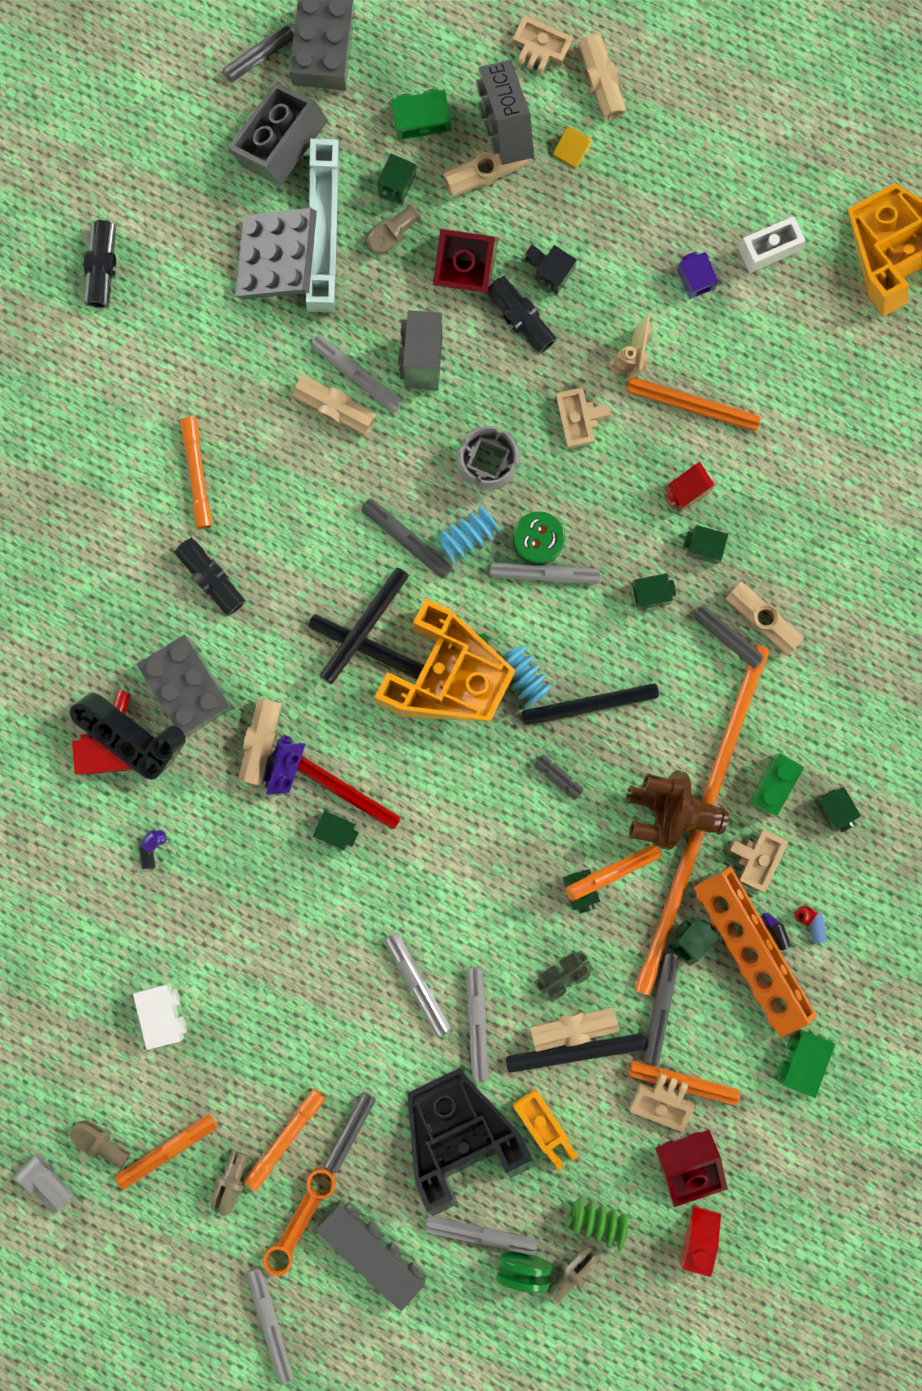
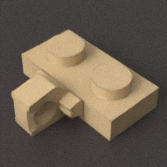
(579, 417)
(759, 858)

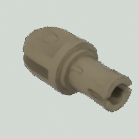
(389, 231)
(96, 1142)
(229, 1184)
(571, 1276)

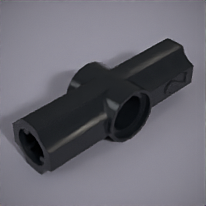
(99, 264)
(521, 314)
(210, 576)

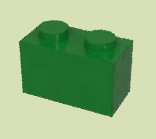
(421, 114)
(775, 785)
(805, 1063)

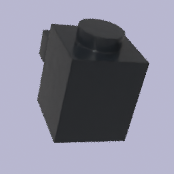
(552, 268)

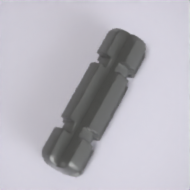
(558, 777)

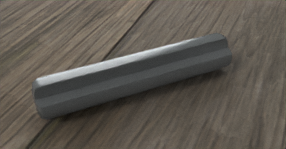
(258, 53)
(728, 636)
(349, 1132)

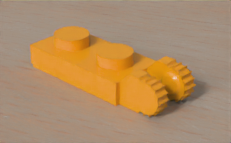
(543, 1126)

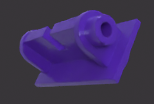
(283, 771)

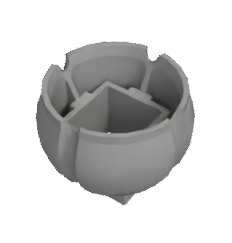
(493, 440)

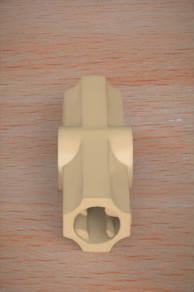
(602, 76)
(469, 177)
(334, 404)
(777, 632)
(259, 741)
(574, 1029)

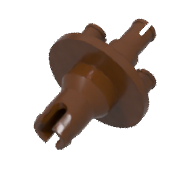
(674, 810)

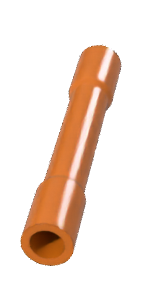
(200, 503)
(265, 1165)

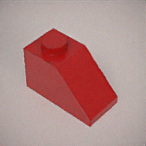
(689, 488)
(94, 758)
(701, 1242)

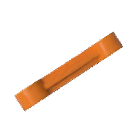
(299, 1222)

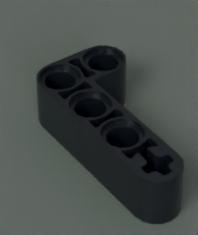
(126, 738)

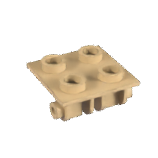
(634, 358)

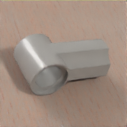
(40, 1178)

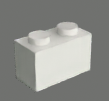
(771, 244)
(160, 1016)

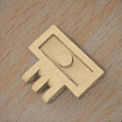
(541, 44)
(663, 1103)

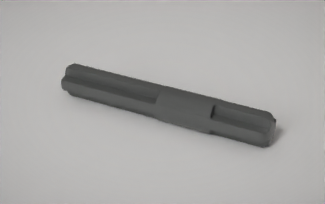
(406, 538)
(661, 1008)

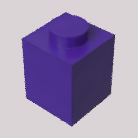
(697, 274)

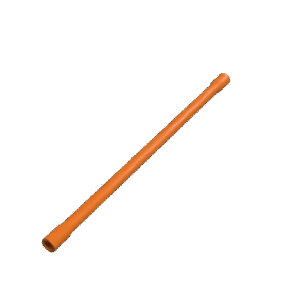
(650, 968)

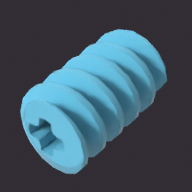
(468, 534)
(525, 676)

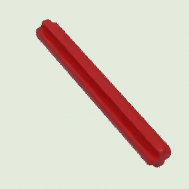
(348, 793)

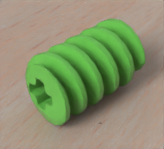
(598, 1223)

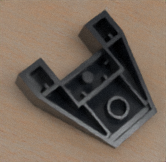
(453, 1130)

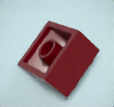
(465, 260)
(691, 1168)

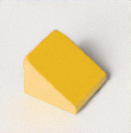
(572, 147)

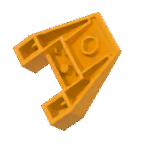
(888, 244)
(460, 678)

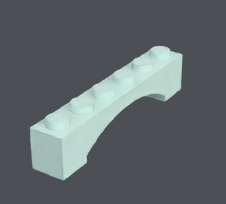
(323, 199)

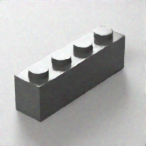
(372, 1255)

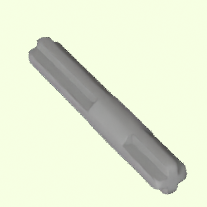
(356, 373)
(545, 573)
(417, 984)
(477, 1024)
(481, 1235)
(269, 1324)

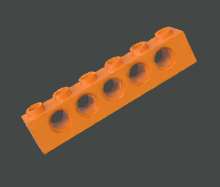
(756, 936)

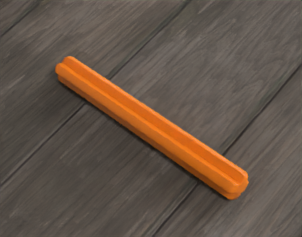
(693, 404)

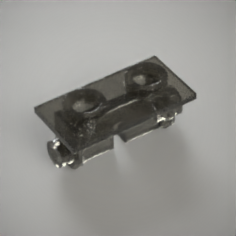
(574, 971)

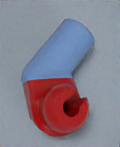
(814, 921)

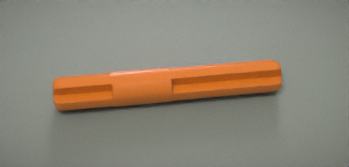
(612, 872)
(695, 1085)
(166, 1152)

